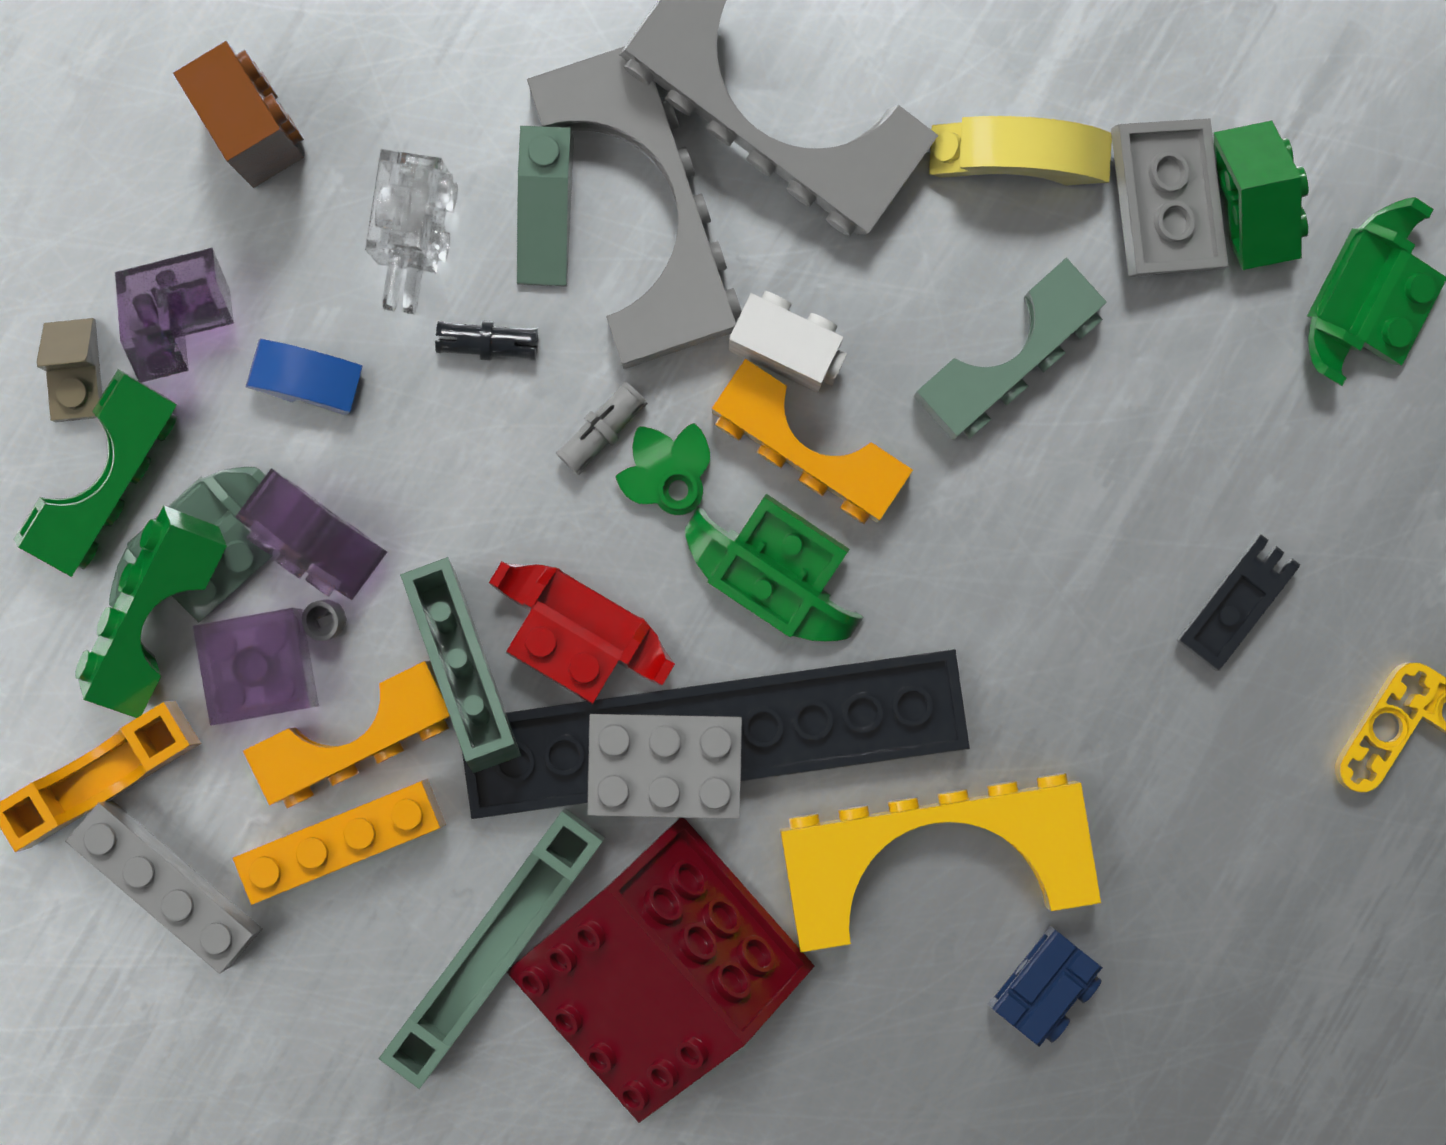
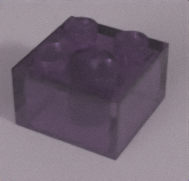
(255, 666)

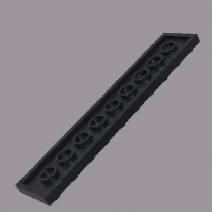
(787, 727)

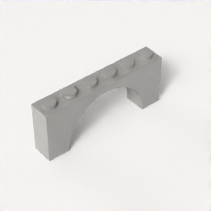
(848, 181)
(689, 297)

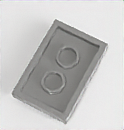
(1169, 197)
(664, 766)

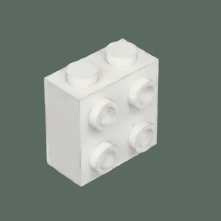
(788, 343)

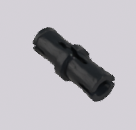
(486, 340)

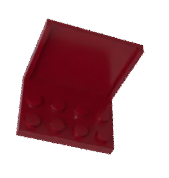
(663, 971)

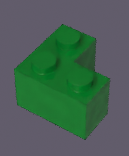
(1262, 194)

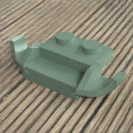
(216, 501)

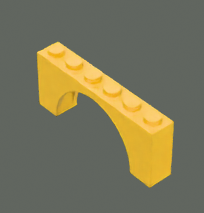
(1040, 822)

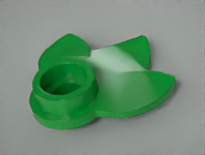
(664, 462)

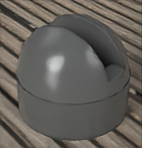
(319, 610)

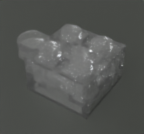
(409, 222)

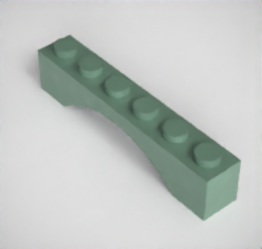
(492, 948)

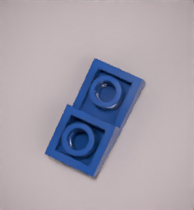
(304, 375)

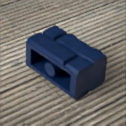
(1047, 987)

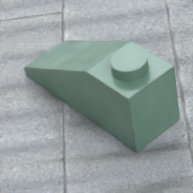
(544, 205)

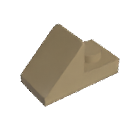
(72, 368)

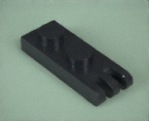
(1237, 604)

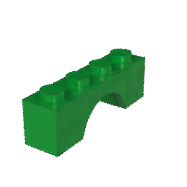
(65, 528)
(175, 557)

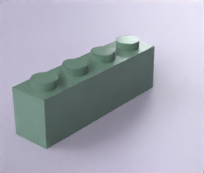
(460, 665)

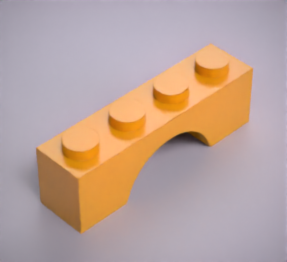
(755, 408)
(293, 762)
(97, 776)
(339, 841)

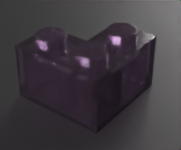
(166, 303)
(309, 537)

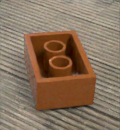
(241, 113)

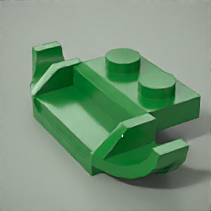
(1374, 292)
(775, 570)

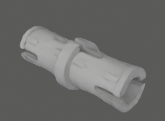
(601, 428)

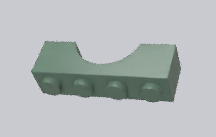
(1056, 308)

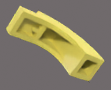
(1022, 146)

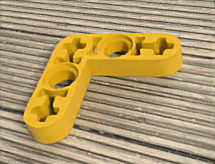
(1424, 706)

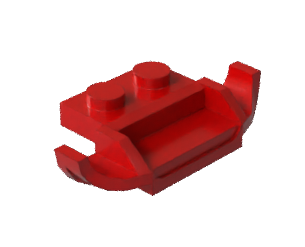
(576, 632)

